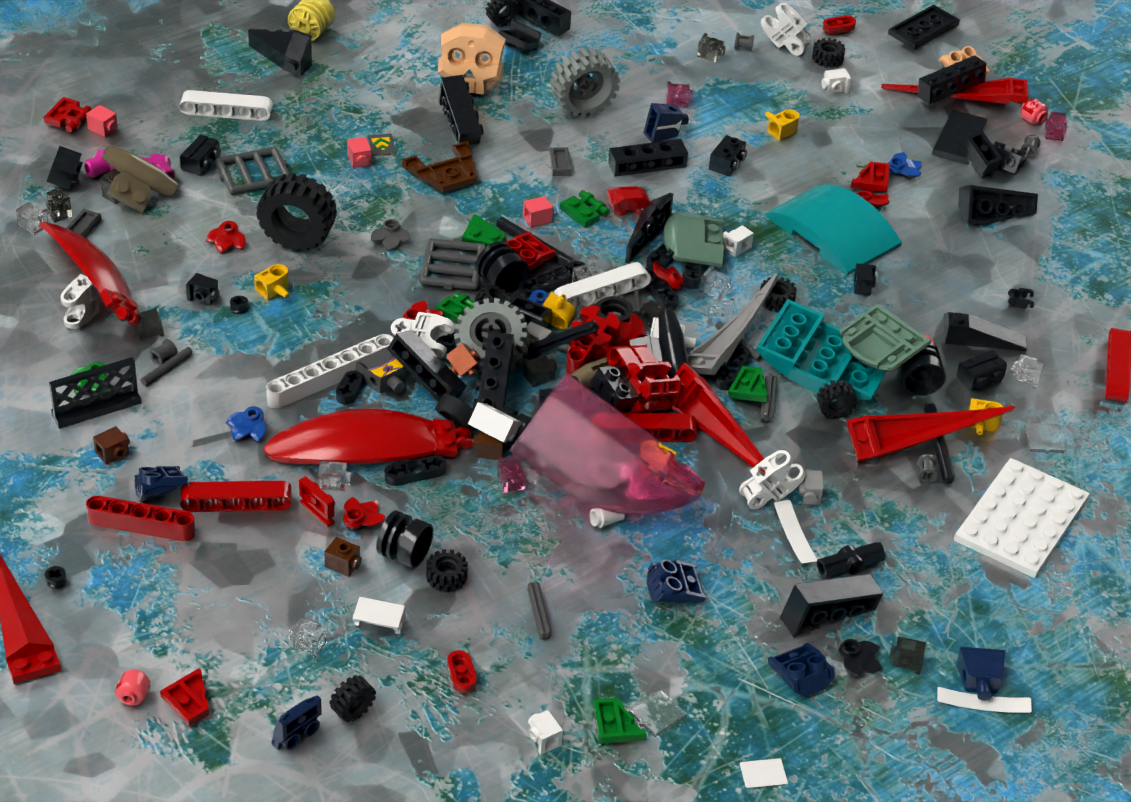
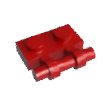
(63, 114)

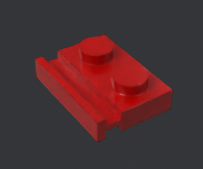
(317, 501)

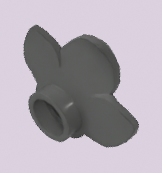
(390, 234)

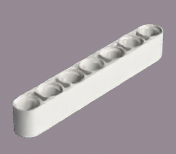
(321, 373)

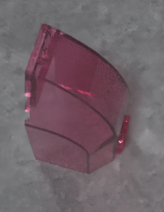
(603, 455)

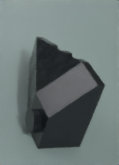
(286, 49)

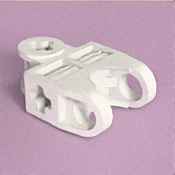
(786, 21)
(82, 302)
(427, 329)
(765, 485)

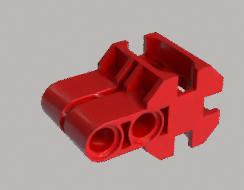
(595, 345)
(646, 376)

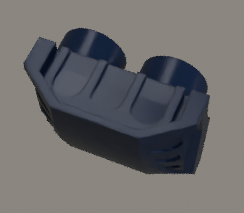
(158, 481)
(674, 582)
(803, 669)
(295, 721)

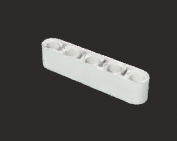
(226, 105)
(607, 284)

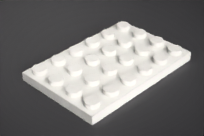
(1021, 517)

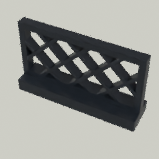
(97, 404)

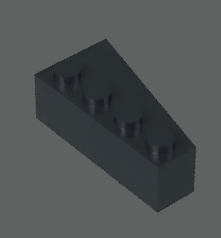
(460, 109)
(829, 601)

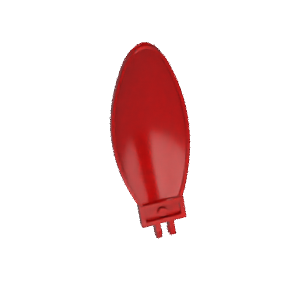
(99, 270)
(366, 438)

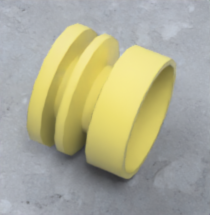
(311, 17)

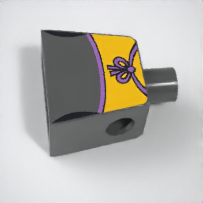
(382, 372)

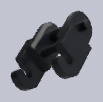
(1017, 300)

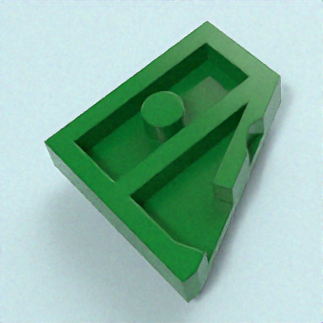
(482, 232)
(749, 385)
(615, 723)

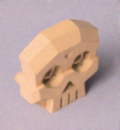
(472, 43)

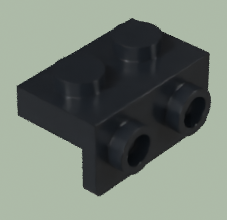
(521, 36)
(1010, 158)

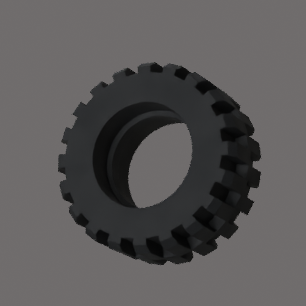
(308, 197)

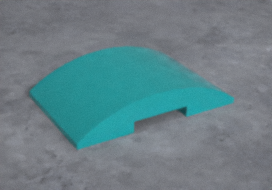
(838, 224)
(814, 352)

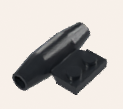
(669, 345)

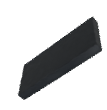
(923, 26)
(954, 135)

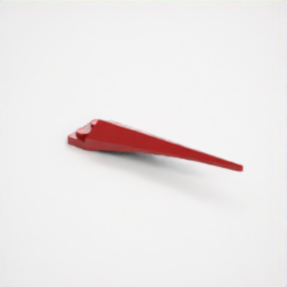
(991, 91)
(712, 415)
(886, 434)
(26, 643)

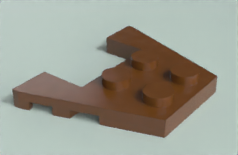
(446, 174)

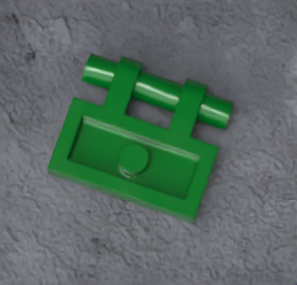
(581, 212)
(455, 306)

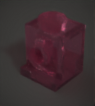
(678, 94)
(1056, 126)
(511, 474)

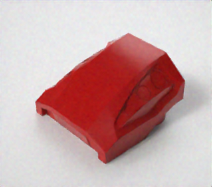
(627, 198)
(531, 249)

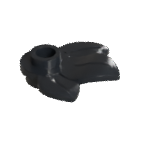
(859, 656)

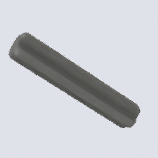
(768, 407)
(539, 610)

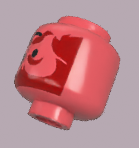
(1034, 112)
(132, 687)

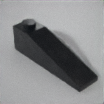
(991, 205)
(649, 225)
(974, 331)

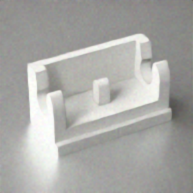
(494, 422)
(379, 613)

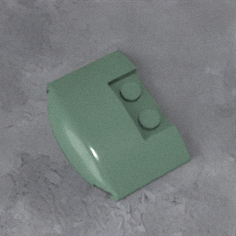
(695, 238)
(882, 339)

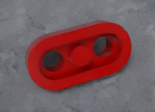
(839, 24)
(462, 676)

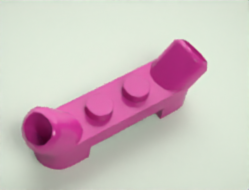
(98, 166)

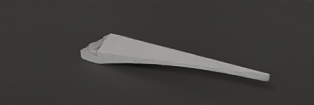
(719, 347)

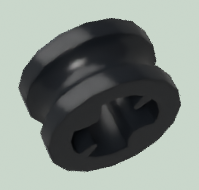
(239, 309)
(55, 583)

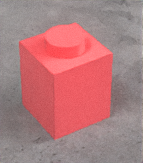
(102, 120)
(359, 152)
(537, 211)

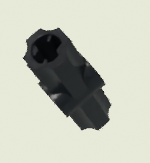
(850, 559)

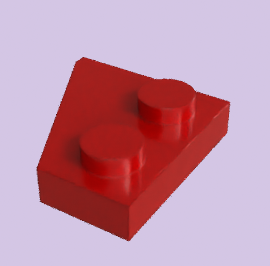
(873, 177)
(187, 697)

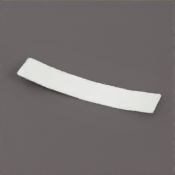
(794, 532)
(997, 704)

